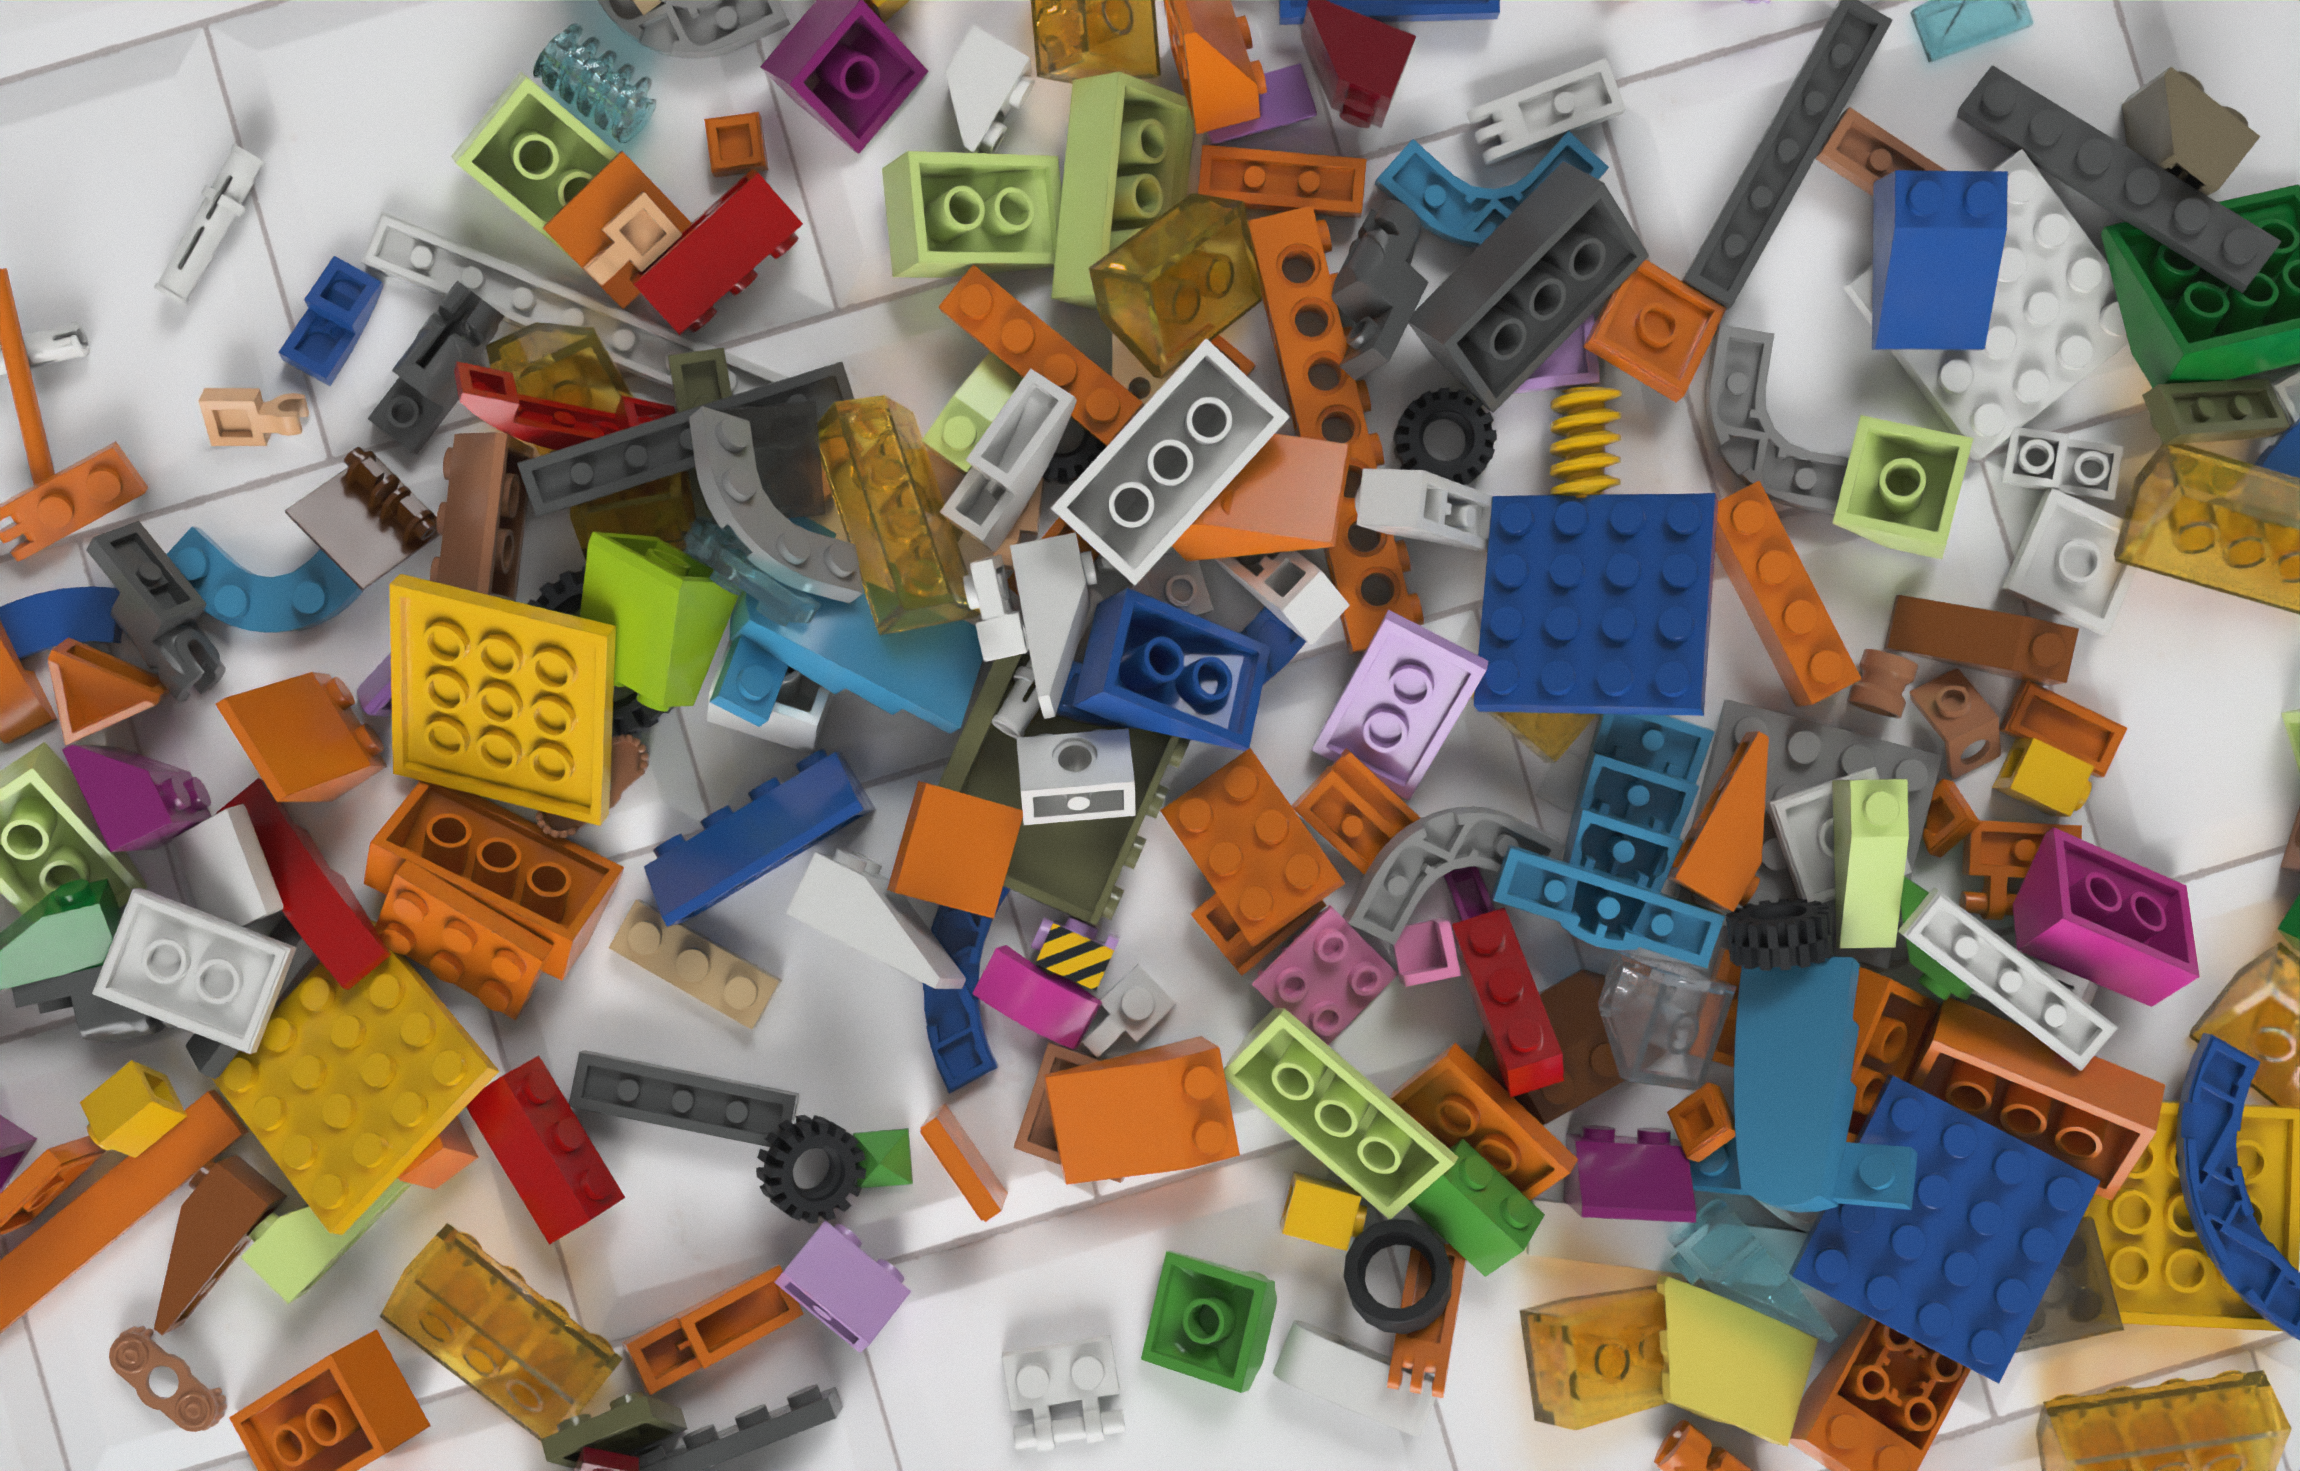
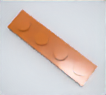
(1028, 342)

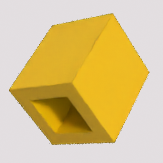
(2044, 778)
(132, 1109)
(1322, 1211)

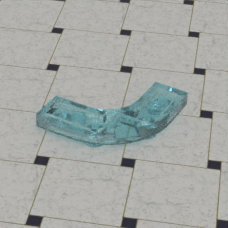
(734, 572)

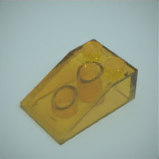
(1595, 1356)

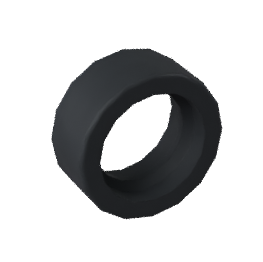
(1385, 1235)

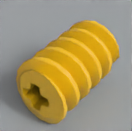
(1584, 441)

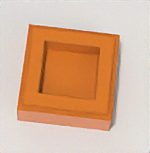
(736, 144)
(1703, 1122)

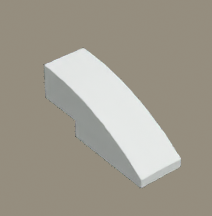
(1010, 460)

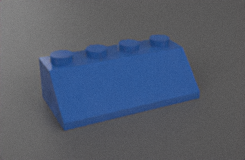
(757, 837)

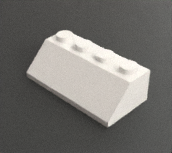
(1170, 462)

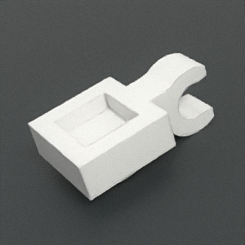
(1133, 1007)

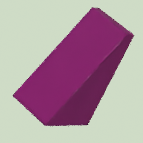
(1468, 892)

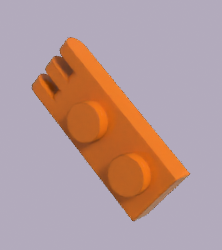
(70, 500)
(1429, 1347)

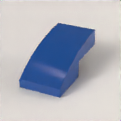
(334, 320)

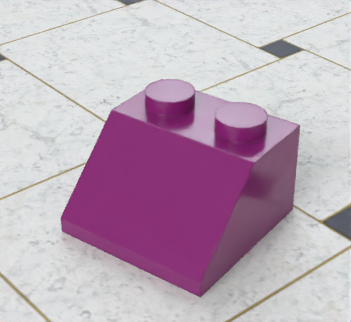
(845, 69)
(137, 798)
(1629, 1176)

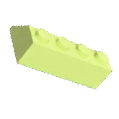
(1120, 172)
(1336, 1113)

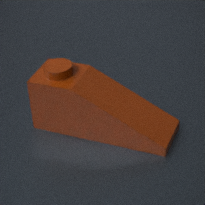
(1982, 639)
(212, 1233)

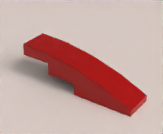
(312, 894)

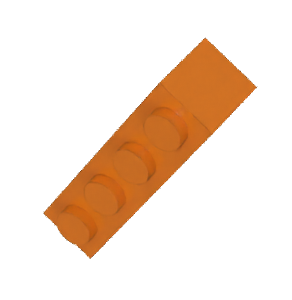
(1781, 598)

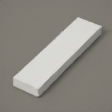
(2007, 979)

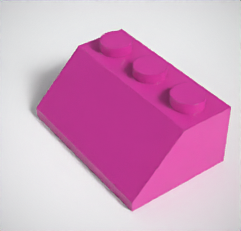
(2106, 920)

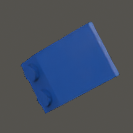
(1936, 258)
(1171, 672)

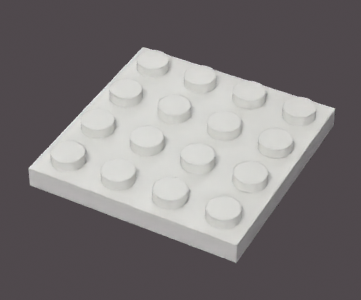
(2047, 326)

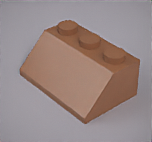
(483, 514)

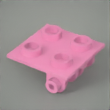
(1325, 976)

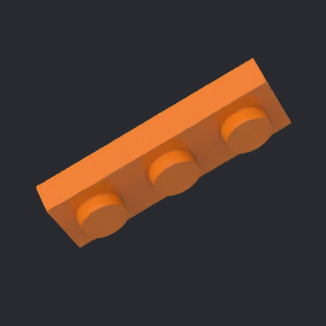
(1284, 180)

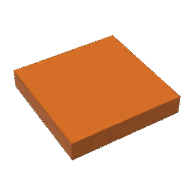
(580, 221)
(1656, 330)
(955, 850)
(964, 1163)
(45, 1182)

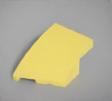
(1732, 1362)

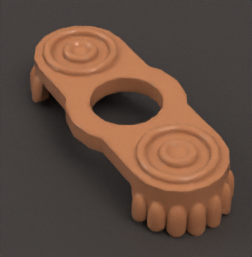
(628, 764)
(192, 1405)

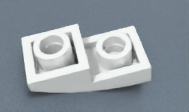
(2071, 466)

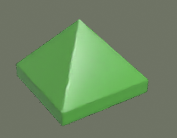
(886, 1157)

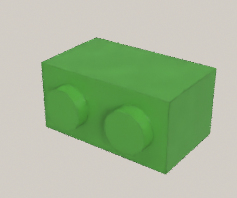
(1478, 1211)

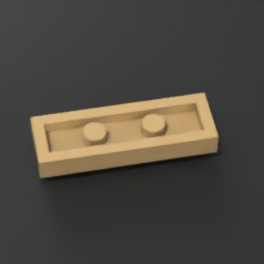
(695, 964)

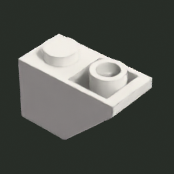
(984, 85)

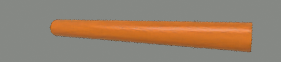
(22, 385)

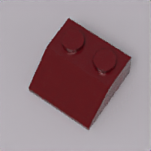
(1355, 60)

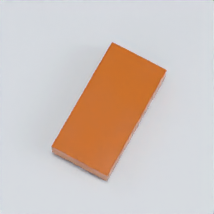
(2063, 725)

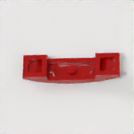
(540, 421)

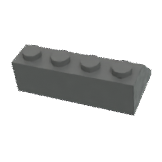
(1529, 285)

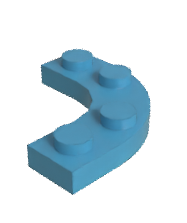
(1468, 212)
(259, 602)

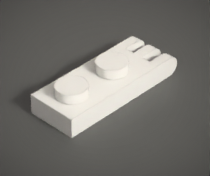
(1548, 110)

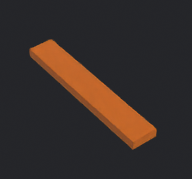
(114, 1206)

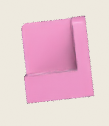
(1426, 952)

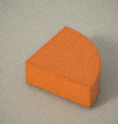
(1947, 819)

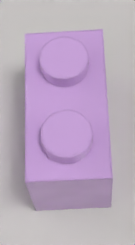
(844, 1285)

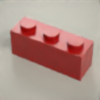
(718, 253)
(1508, 1002)
(544, 1150)

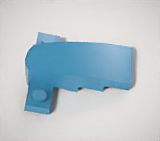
(914, 670)
(1623, 844)
(1799, 1100)

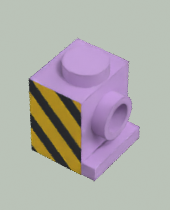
(1074, 950)

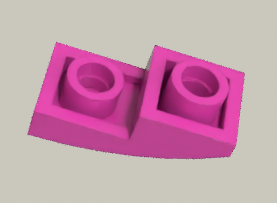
(1036, 999)

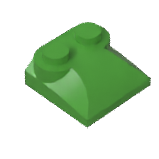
(1210, 1321)

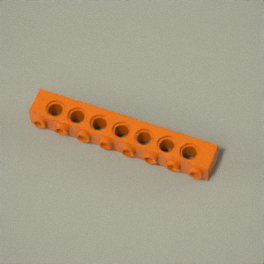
(1301, 237)

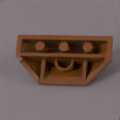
(1583, 1041)

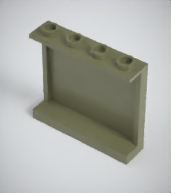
(1068, 862)

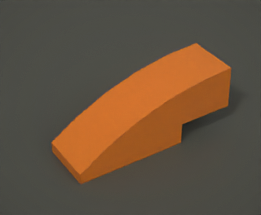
(710, 1330)

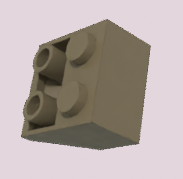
(2186, 130)

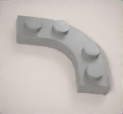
(697, 26)
(1746, 434)
(736, 498)
(1430, 850)

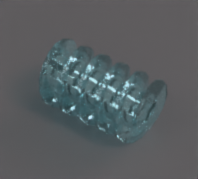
(595, 85)

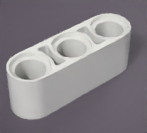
(1352, 1378)

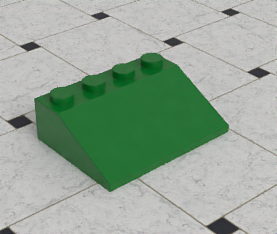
(2197, 327)

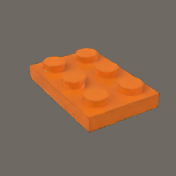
(1252, 847)
(461, 940)
(1462, 1101)

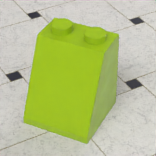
(663, 615)

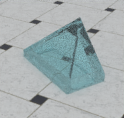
(1961, 24)

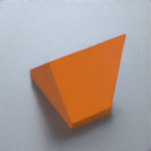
(98, 689)

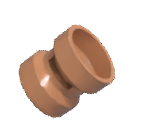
(1882, 683)

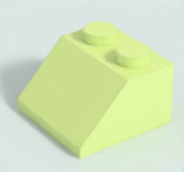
(1902, 485)

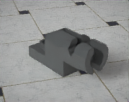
(1379, 286)
(426, 370)
(158, 610)
(95, 1016)

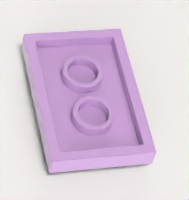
(1401, 702)

